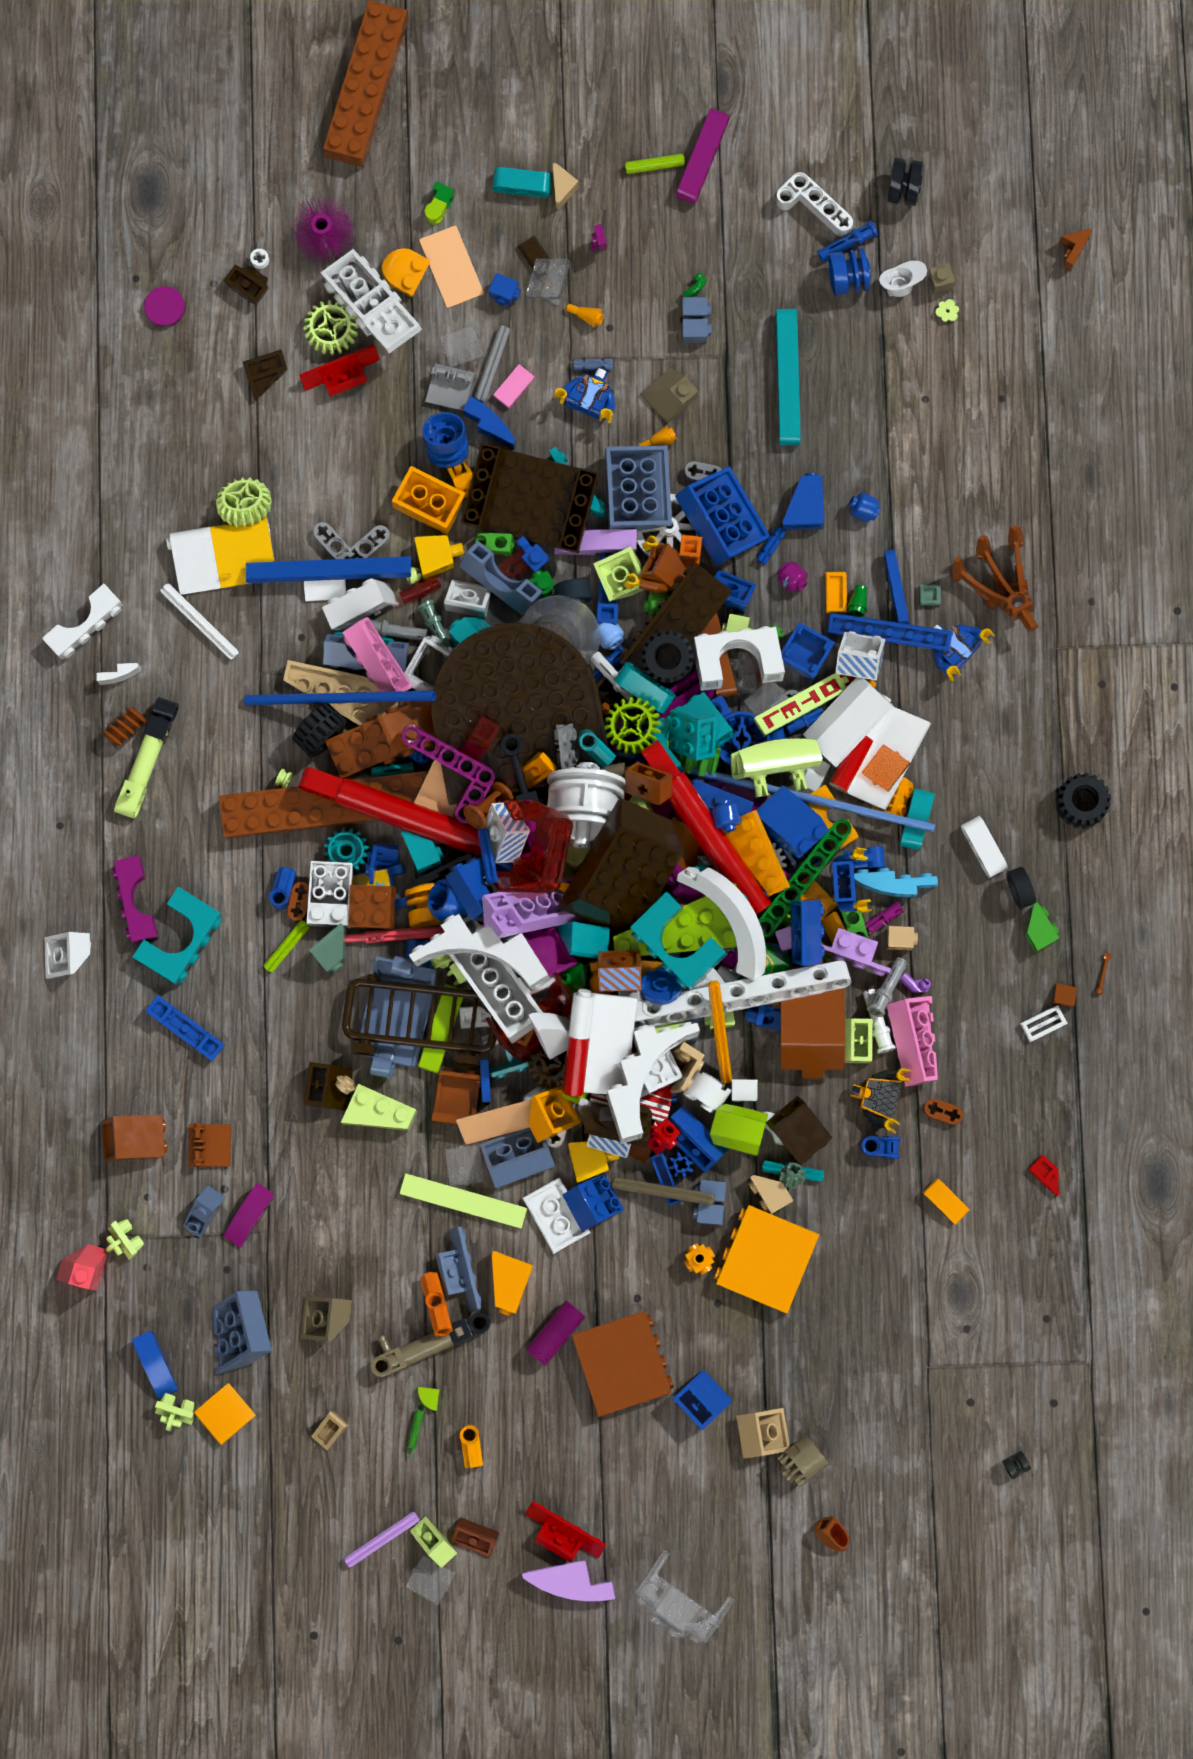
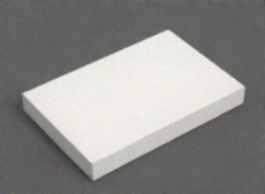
(554, 1216)

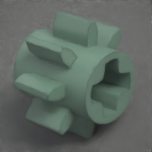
(792, 1175)

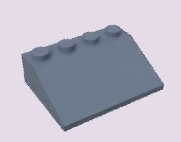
(637, 487)

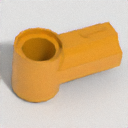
(471, 1448)

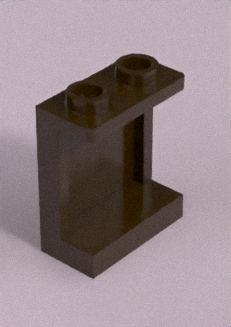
(799, 1130)

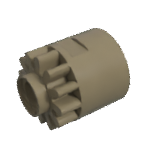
(801, 1462)

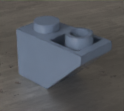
(203, 1211)

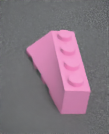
(376, 657)
(914, 1039)

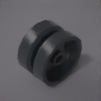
(909, 181)

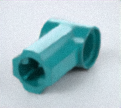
(596, 748)

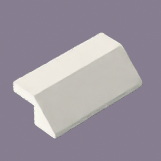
(848, 720)

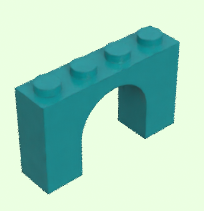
(697, 706)
(650, 930)
(175, 965)

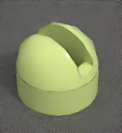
(414, 576)

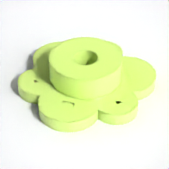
(949, 306)

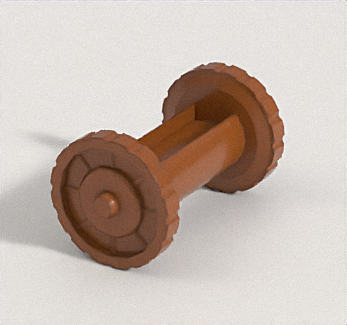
(477, 814)

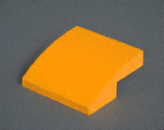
(224, 1414)

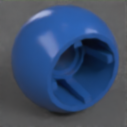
(444, 902)

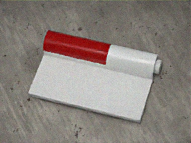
(895, 730)
(597, 1041)

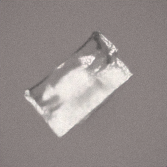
(675, 1609)

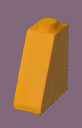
(510, 1281)

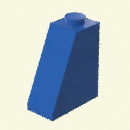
(806, 505)

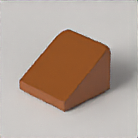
(1064, 995)

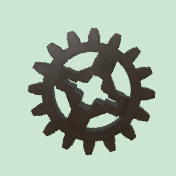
(551, 1072)

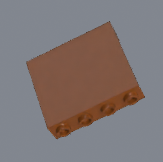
(622, 1363)

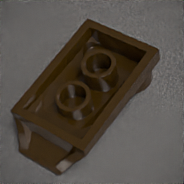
(599, 1121)

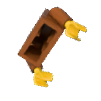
(660, 570)

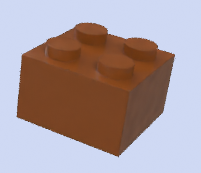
(372, 906)

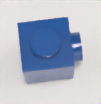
(504, 290)

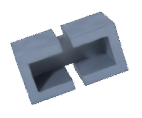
(695, 320)
(710, 1213)

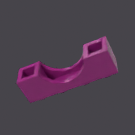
(129, 875)

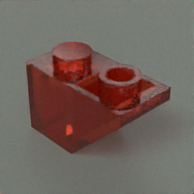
(480, 737)

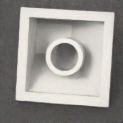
(65, 953)

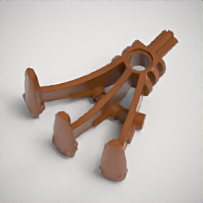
(998, 598)

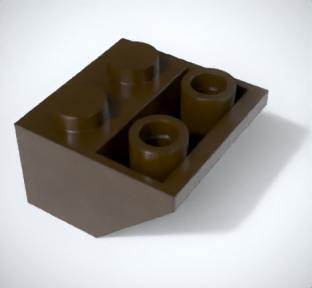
(321, 1087)

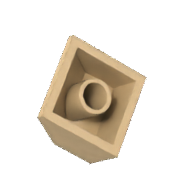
(763, 1433)

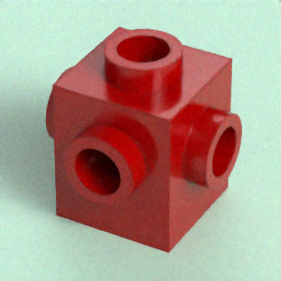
(662, 1136)

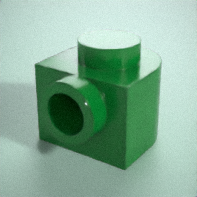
(544, 582)

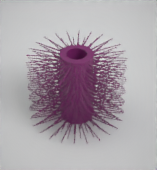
(323, 230)

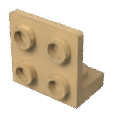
(693, 1060)

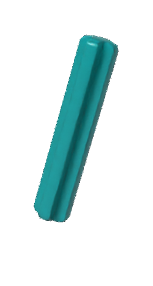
(775, 1168)

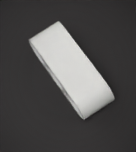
(984, 847)

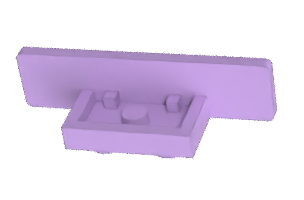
(856, 950)

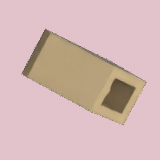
(772, 1192)

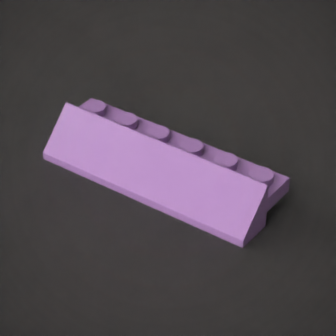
(524, 911)

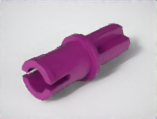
(883, 917)

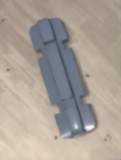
(592, 364)

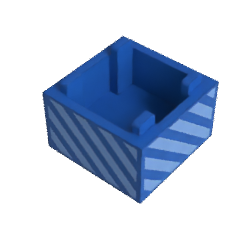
(806, 652)

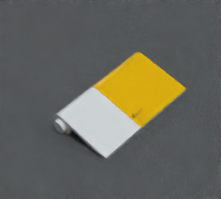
(218, 554)

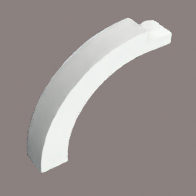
(739, 914)

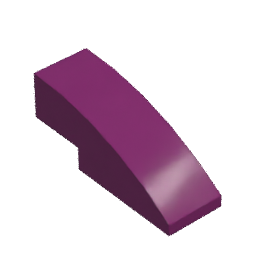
(249, 1215)

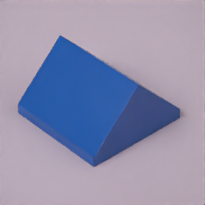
(741, 590)

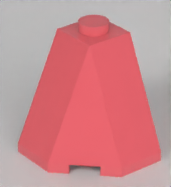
(83, 1267)

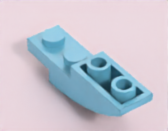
(885, 883)

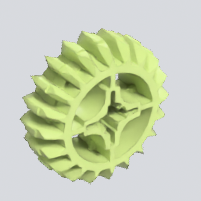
(323, 330)
(243, 502)

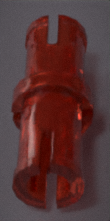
(420, 589)

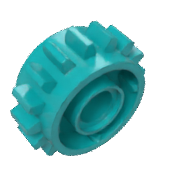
(345, 839)

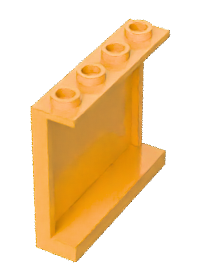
(766, 1258)

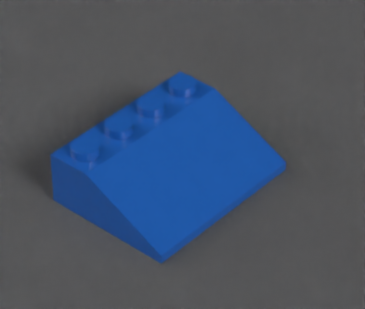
(722, 516)

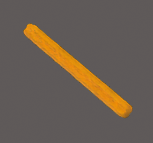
(720, 1031)

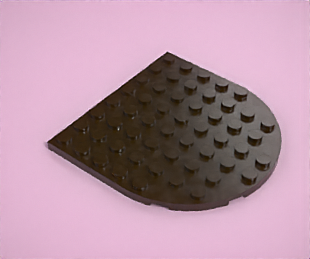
(524, 683)

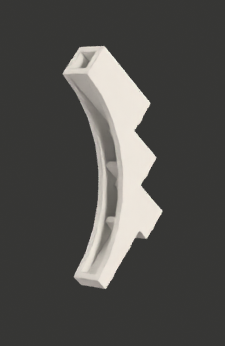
(458, 939)
(650, 1047)

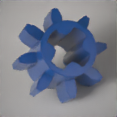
(683, 1171)

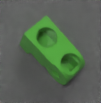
(497, 543)
(854, 923)

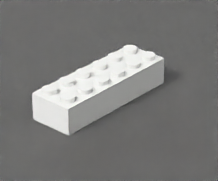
(498, 990)

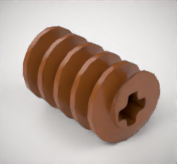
(124, 726)

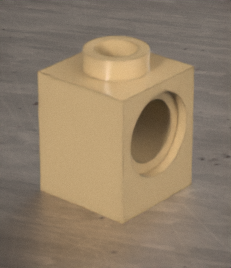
(901, 938)

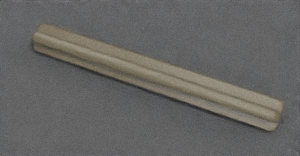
(663, 1191)

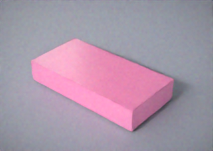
(514, 386)

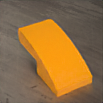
(946, 1201)

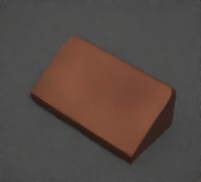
(474, 1537)

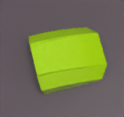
(738, 1128)

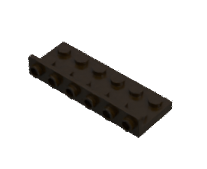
(685, 612)

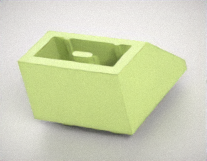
(858, 1040)

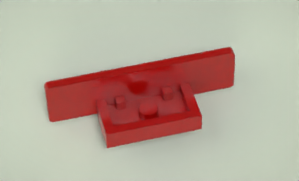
(342, 372)
(561, 1535)

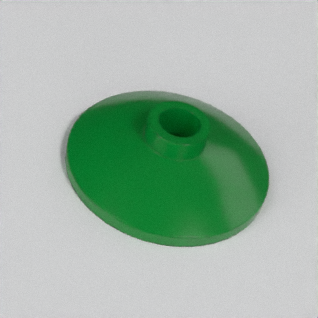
(575, 977)

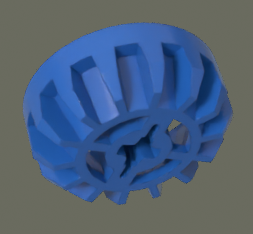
(741, 721)

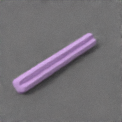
(381, 1539)

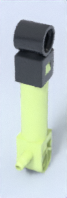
(155, 734)

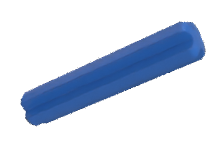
(487, 856)

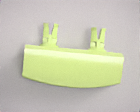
(773, 758)

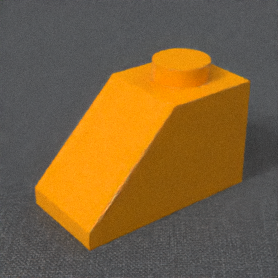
(461, 476)

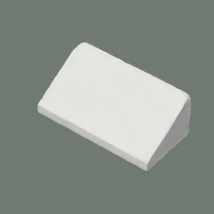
(324, 589)

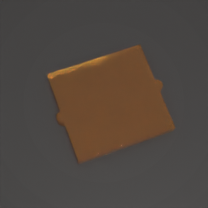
(885, 768)

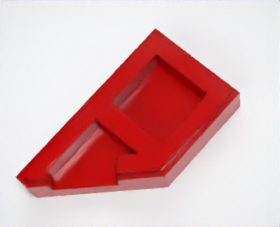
(1046, 1173)

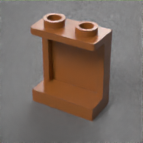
(456, 1095)

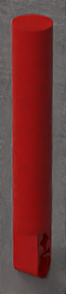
(392, 810)
(702, 827)

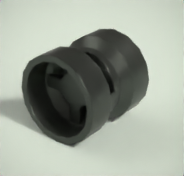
(1021, 1463)

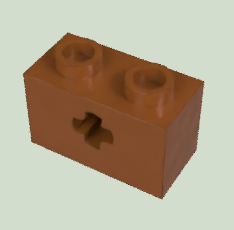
(648, 783)

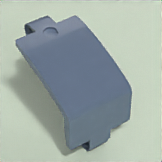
(402, 971)

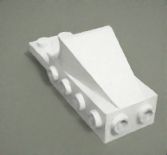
(369, 301)

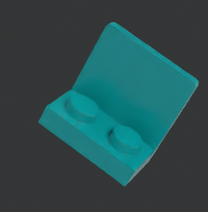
(692, 735)

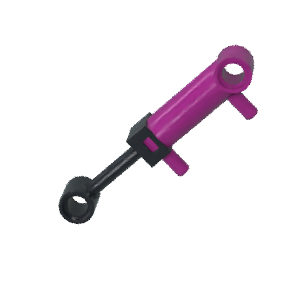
(525, 794)

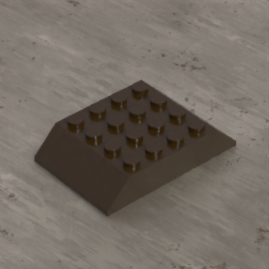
(625, 867)

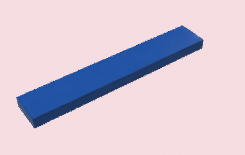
(891, 631)

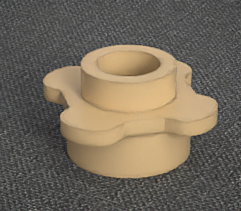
(345, 1084)

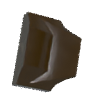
(247, 283)

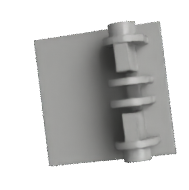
(449, 387)
(568, 754)

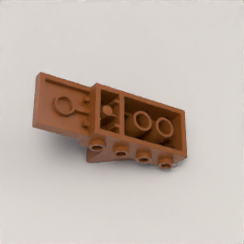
(380, 738)

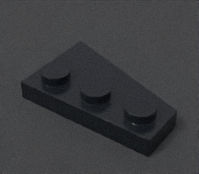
(441, 871)

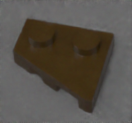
(264, 371)

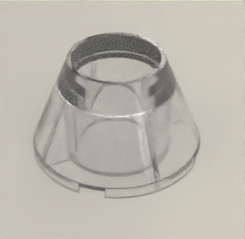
(573, 616)

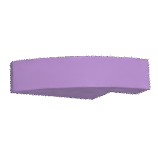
(570, 1582)

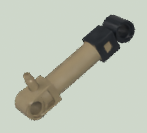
(426, 1346)

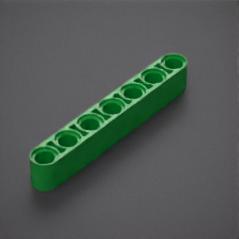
(807, 869)

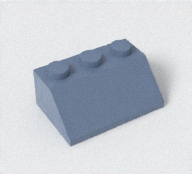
(515, 1157)

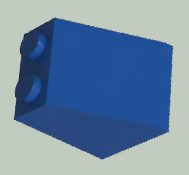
(791, 822)

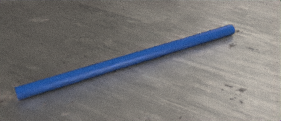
(352, 697)

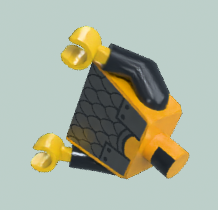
(881, 1097)

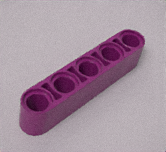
(702, 156)

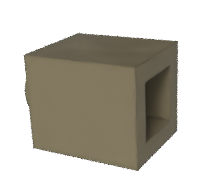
(941, 278)

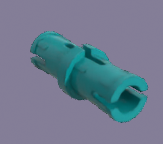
(377, 771)

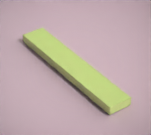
(463, 1201)

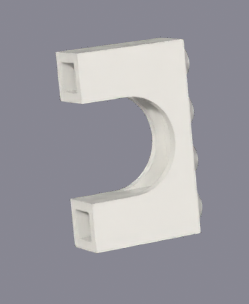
(760, 642)

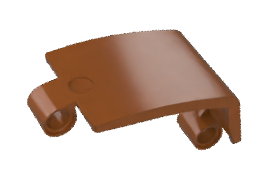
(813, 1032)

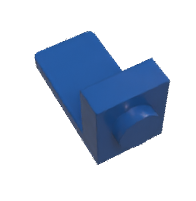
(383, 856)

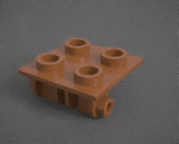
(209, 1145)

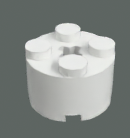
(707, 1090)

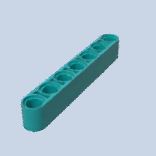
(788, 377)

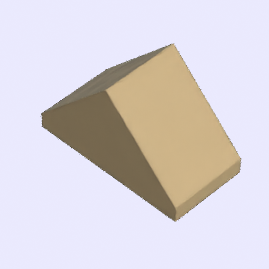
(564, 185)
(329, 1430)

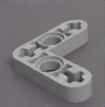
(346, 551)

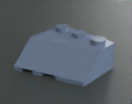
(239, 1331)

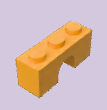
(822, 811)

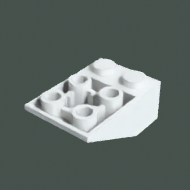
(329, 894)

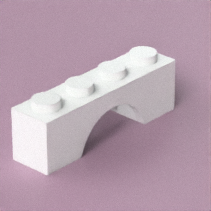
(65, 640)

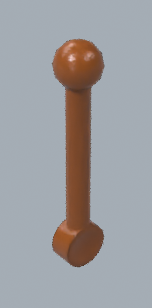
(1106, 957)

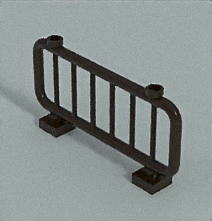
(364, 1046)

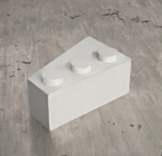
(359, 604)

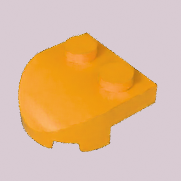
(404, 270)

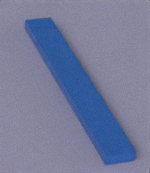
(328, 569)

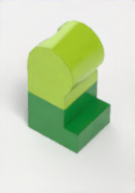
(440, 204)

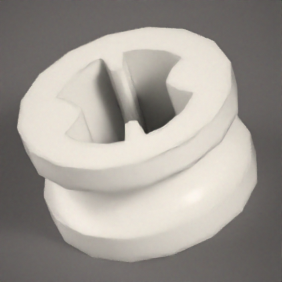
(263, 253)

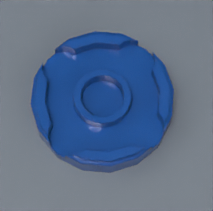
(660, 986)

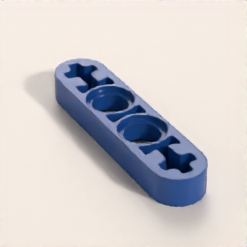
(896, 587)

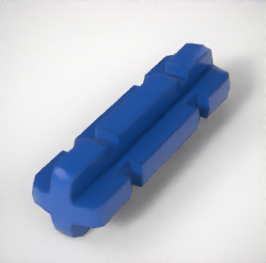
(771, 545)

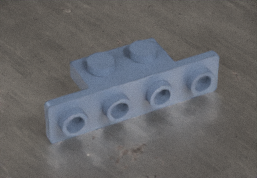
(457, 1271)

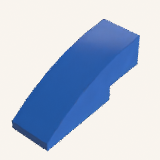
(489, 422)
(155, 1364)

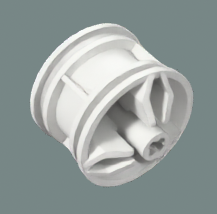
(586, 797)

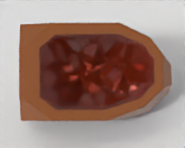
(832, 1533)

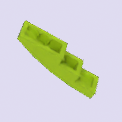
(432, 1058)

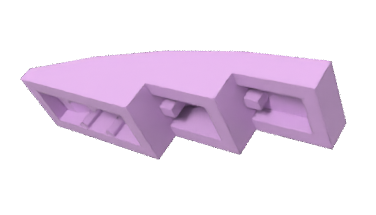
(604, 542)

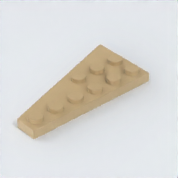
(323, 680)

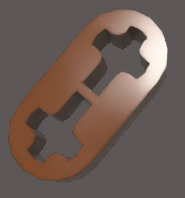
(294, 901)
(944, 1106)

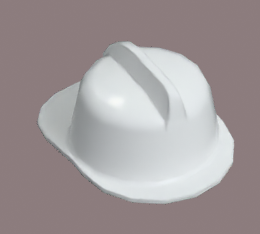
(901, 278)

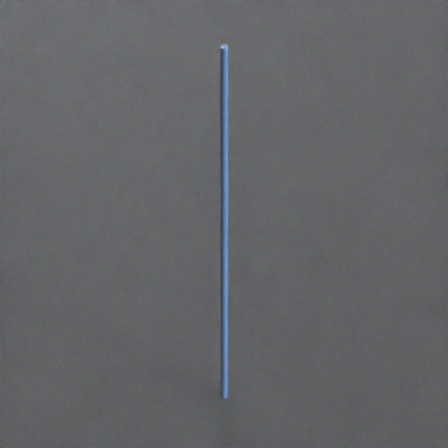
(808, 798)

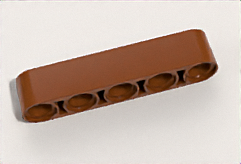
(728, 685)

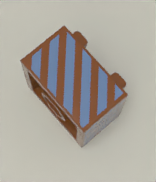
(619, 971)

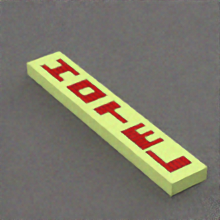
(802, 703)

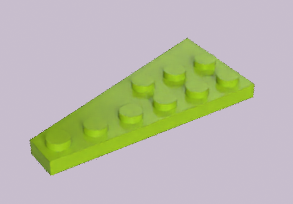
(687, 930)

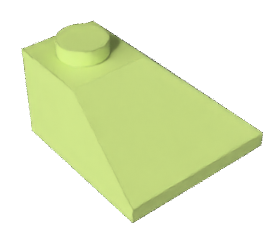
(614, 571)

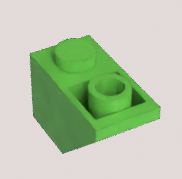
(1039, 930)

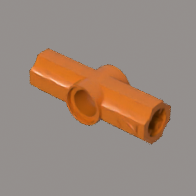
(438, 1314)

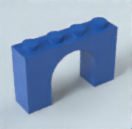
(469, 884)

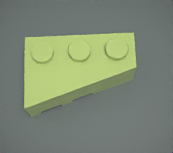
(377, 1110)

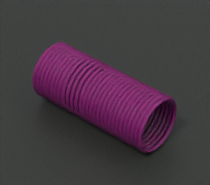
(555, 1333)

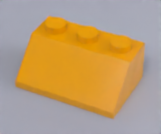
(428, 500)

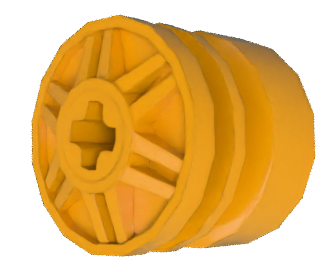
(421, 916)

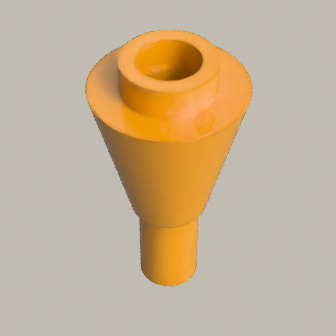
(592, 316)
(663, 437)

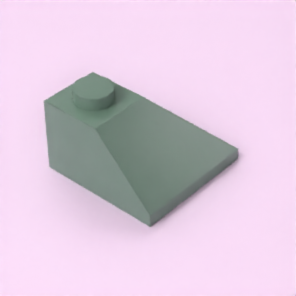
(331, 950)

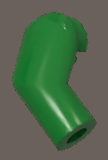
(696, 288)

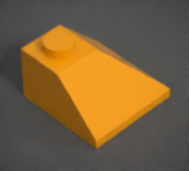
(551, 1114)

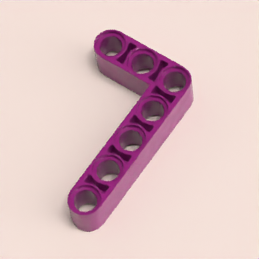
(454, 764)

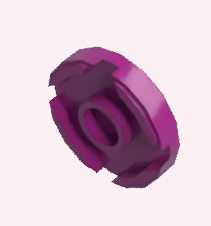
(164, 306)

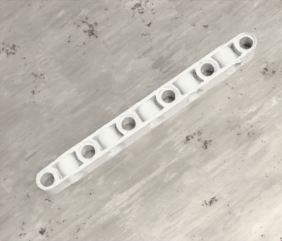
(752, 993)

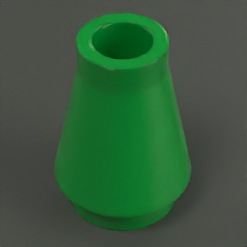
(858, 603)

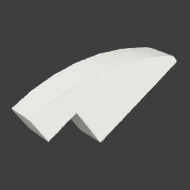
(551, 1032)

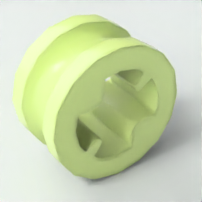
(283, 778)

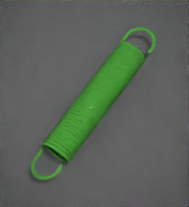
(416, 1426)

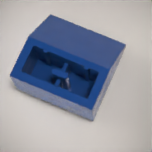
(592, 1202)
(702, 1399)

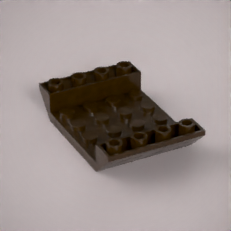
(530, 498)

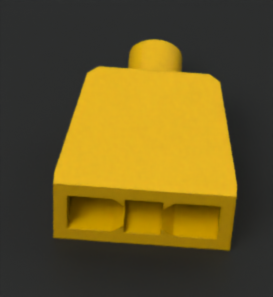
(436, 554)
(589, 1161)

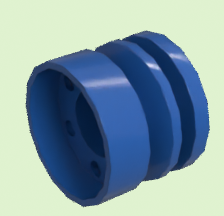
(849, 271)
(445, 440)

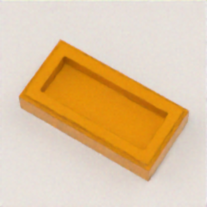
(836, 592)

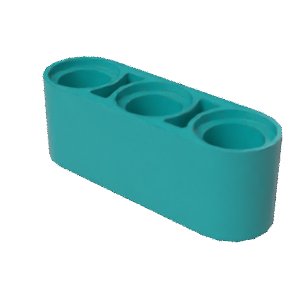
(522, 182)
(644, 687)
(920, 810)

